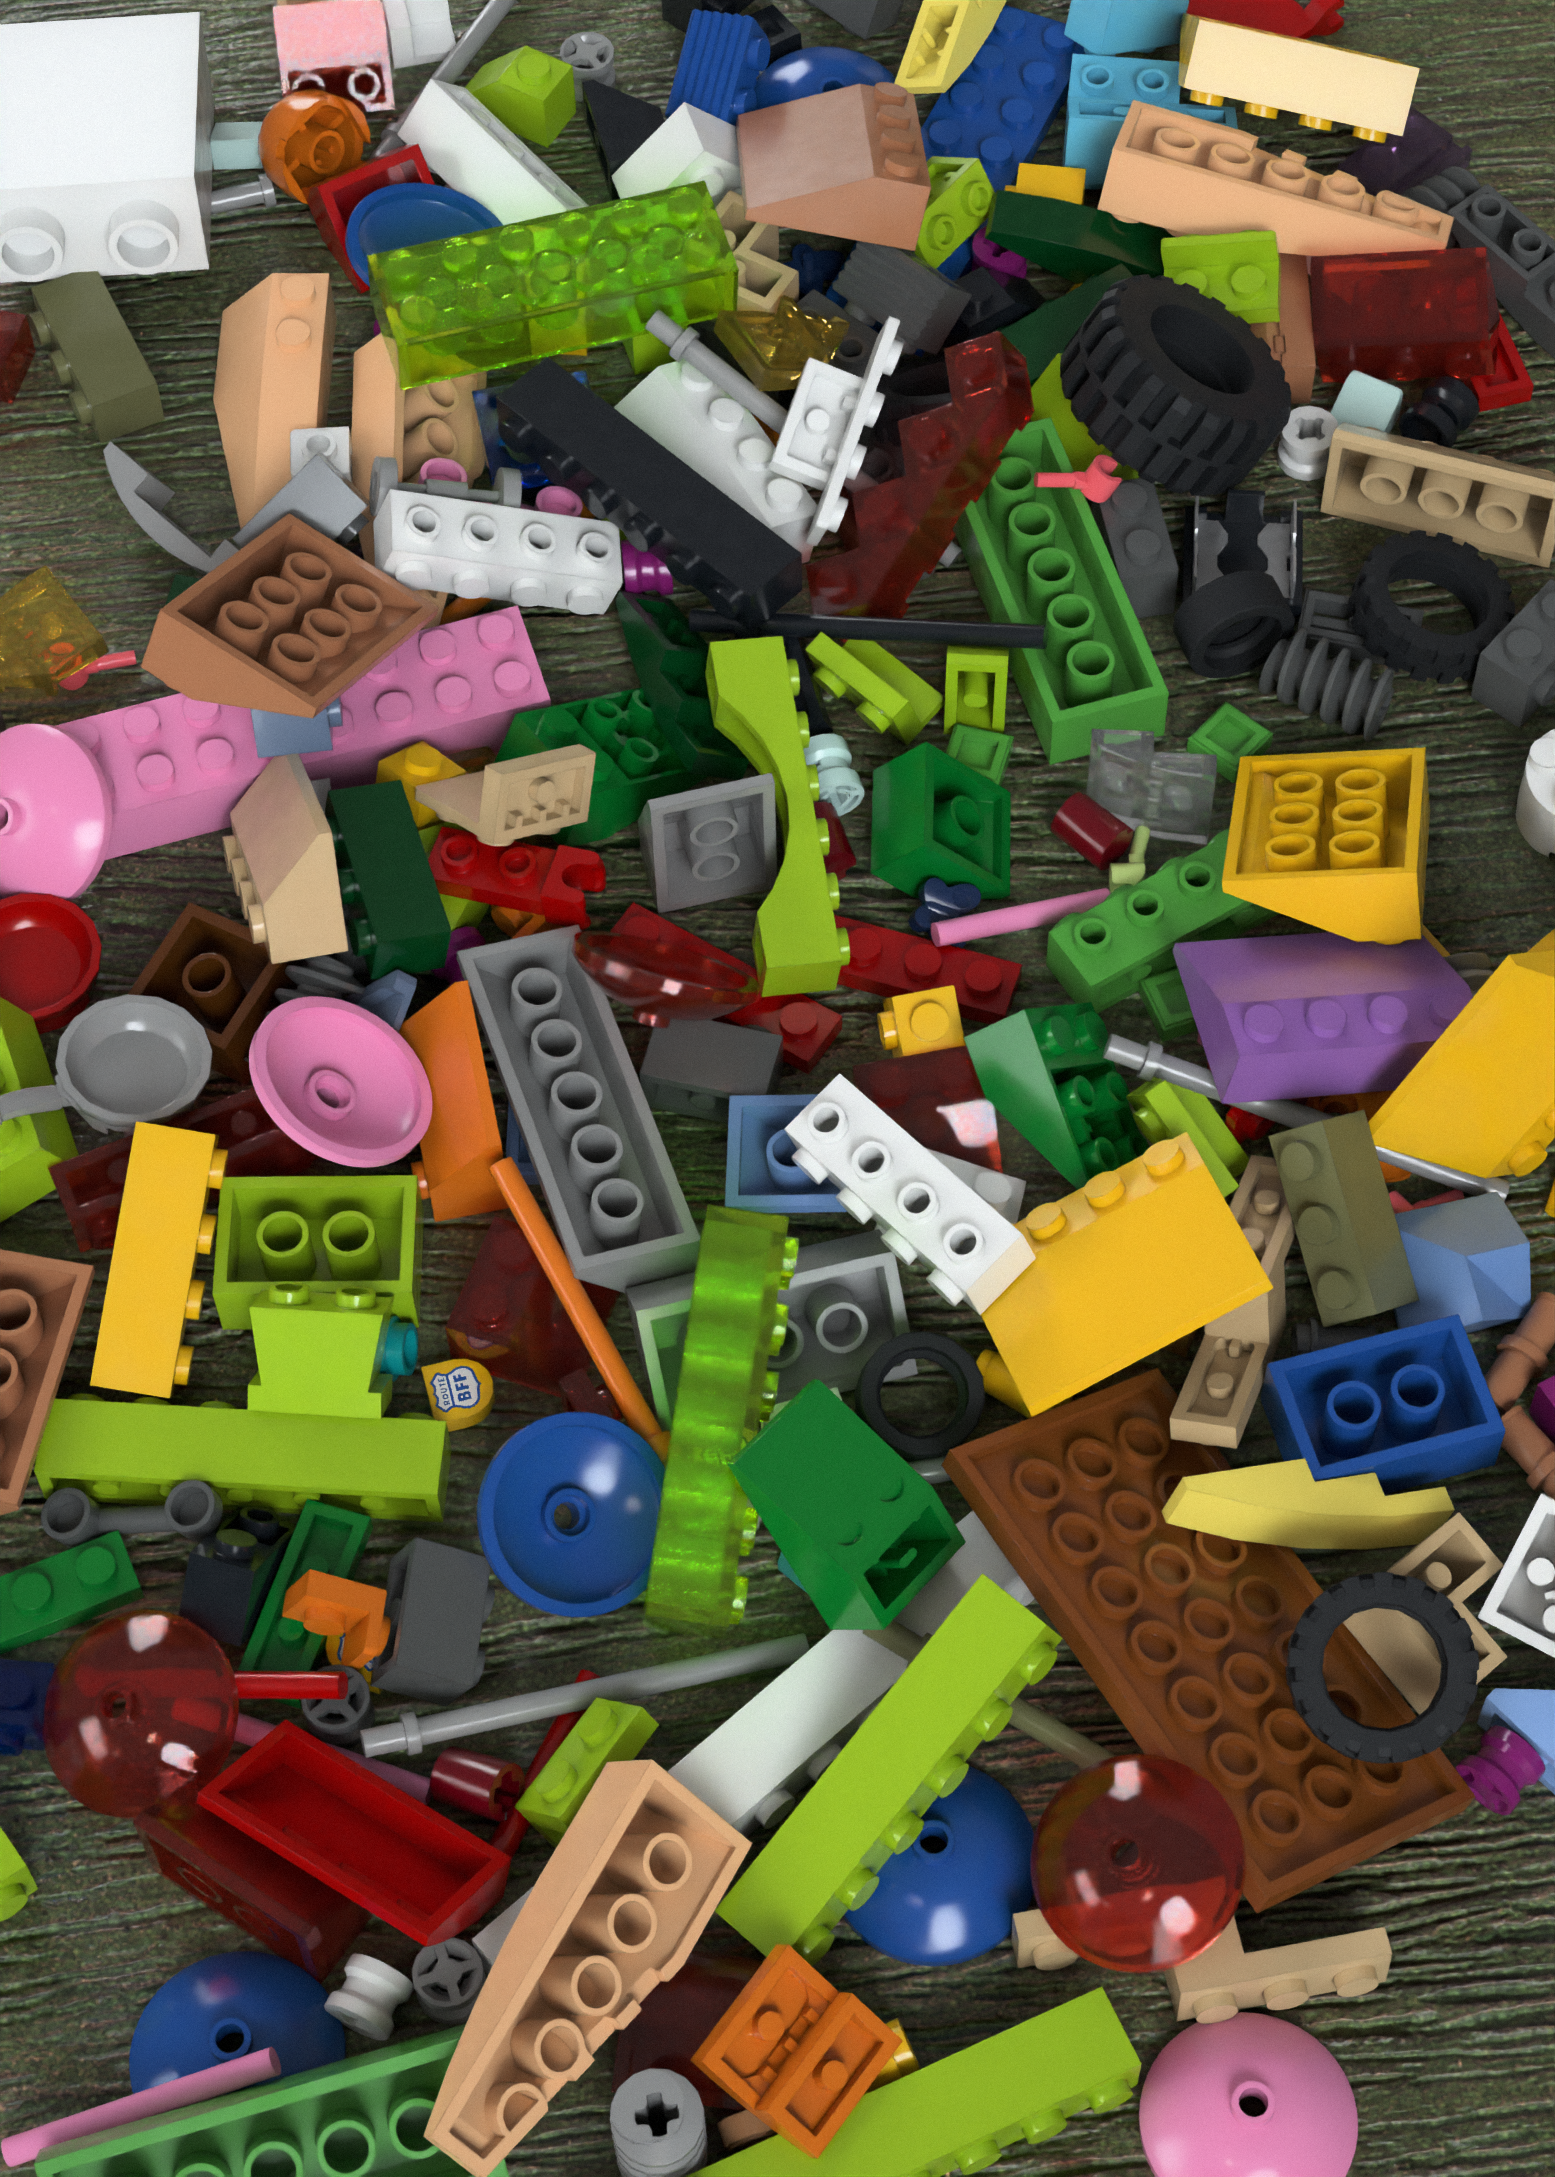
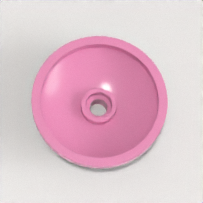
(51, 813)
(340, 1081)
(1194, 2115)

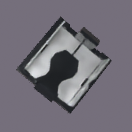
(1244, 542)

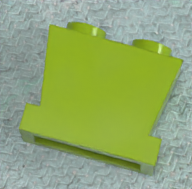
(320, 1351)

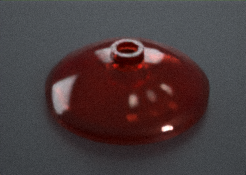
(662, 978)
(174, 1720)
(1174, 1893)

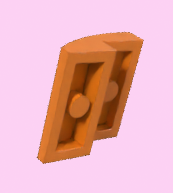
(796, 2050)

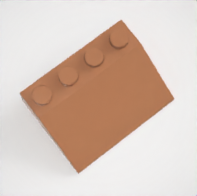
(838, 165)
(283, 624)

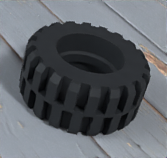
(1175, 385)

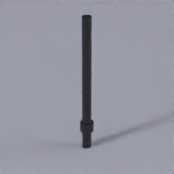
(878, 629)

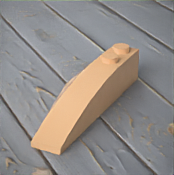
(1216, 181)
(272, 380)
(411, 427)
(586, 1949)

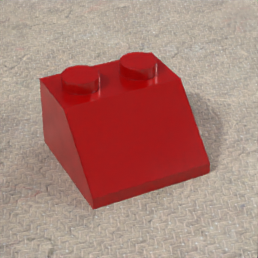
(338, 195)

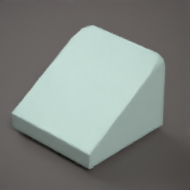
(235, 145)
(1368, 402)

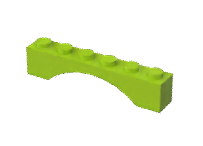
(755, 708)

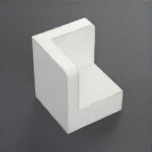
(418, 31)

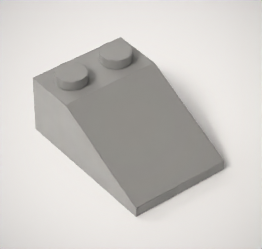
(710, 843)

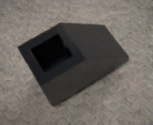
(234, 1573)

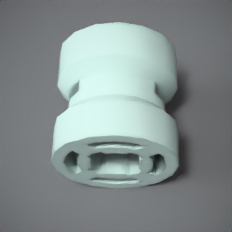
(836, 780)

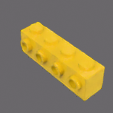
(155, 1260)

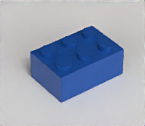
(1386, 1405)

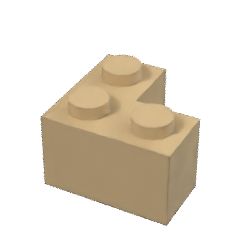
(756, 252)
(1452, 1563)

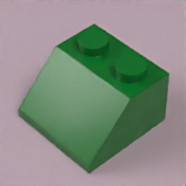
(939, 823)

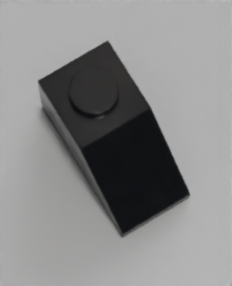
(617, 126)
(995, 302)

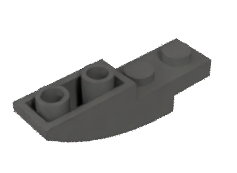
(1518, 257)

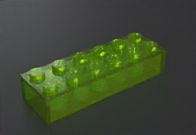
(551, 284)
(715, 1415)

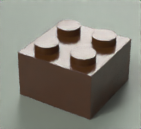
(220, 980)

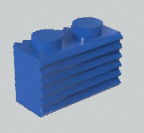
(720, 65)

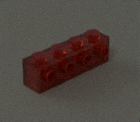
(94, 1182)

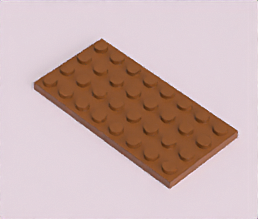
(1197, 1633)

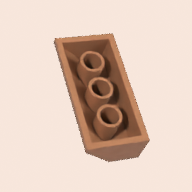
(38, 1325)

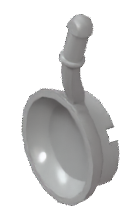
(123, 1066)

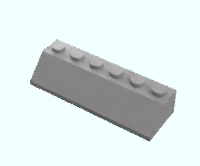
(581, 1112)

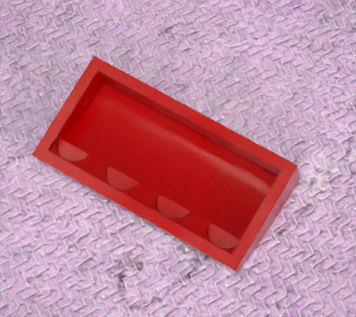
(359, 1835)

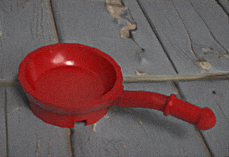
(47, 958)

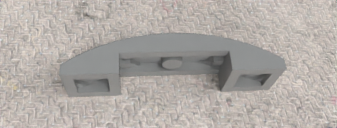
(145, 498)

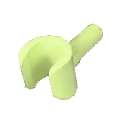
(1134, 870)

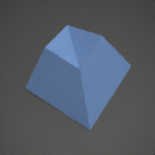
(760, 1161)
(1466, 1262)

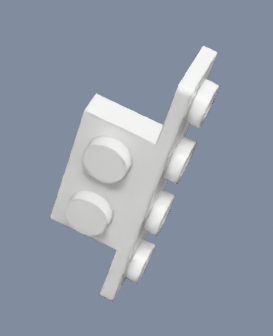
(825, 425)

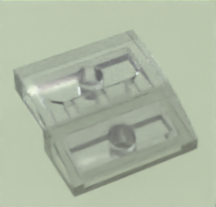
(1151, 788)

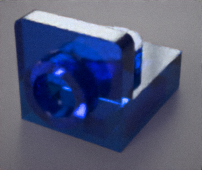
(22, 1705)

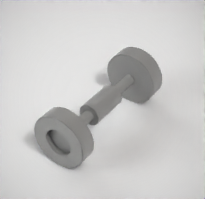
(384, 476)

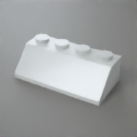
(722, 445)

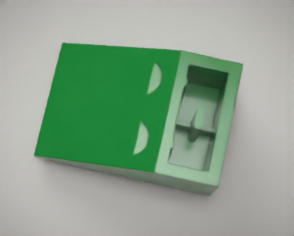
(630, 760)
(1057, 1088)
(845, 1510)

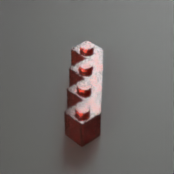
(947, 464)

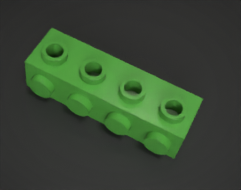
(1135, 929)

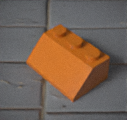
(463, 1123)

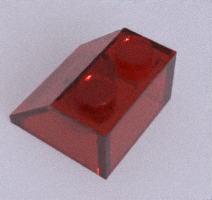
(936, 1102)
(514, 1317)

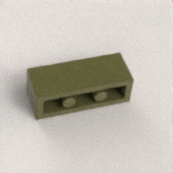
(95, 355)
(1343, 1218)

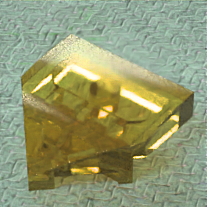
(778, 345)
(44, 635)

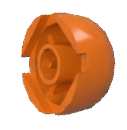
(310, 139)

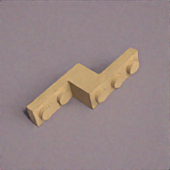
(1240, 1344)
(1227, 1979)

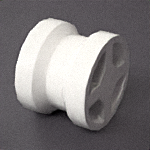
(1307, 457)
(369, 1996)

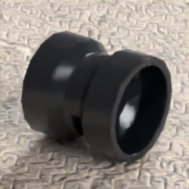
(1443, 412)

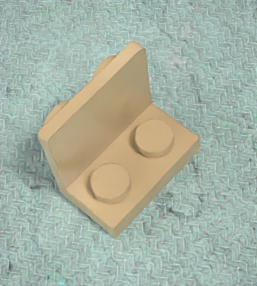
(517, 795)

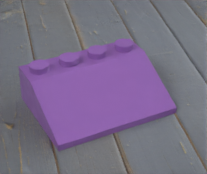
(1316, 1012)

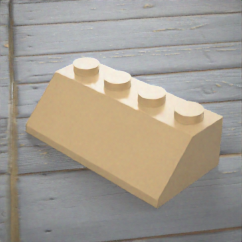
(1441, 490)
(286, 865)

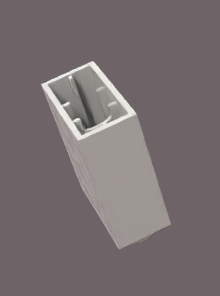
(105, 147)

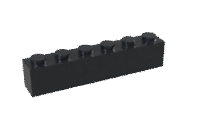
(649, 495)

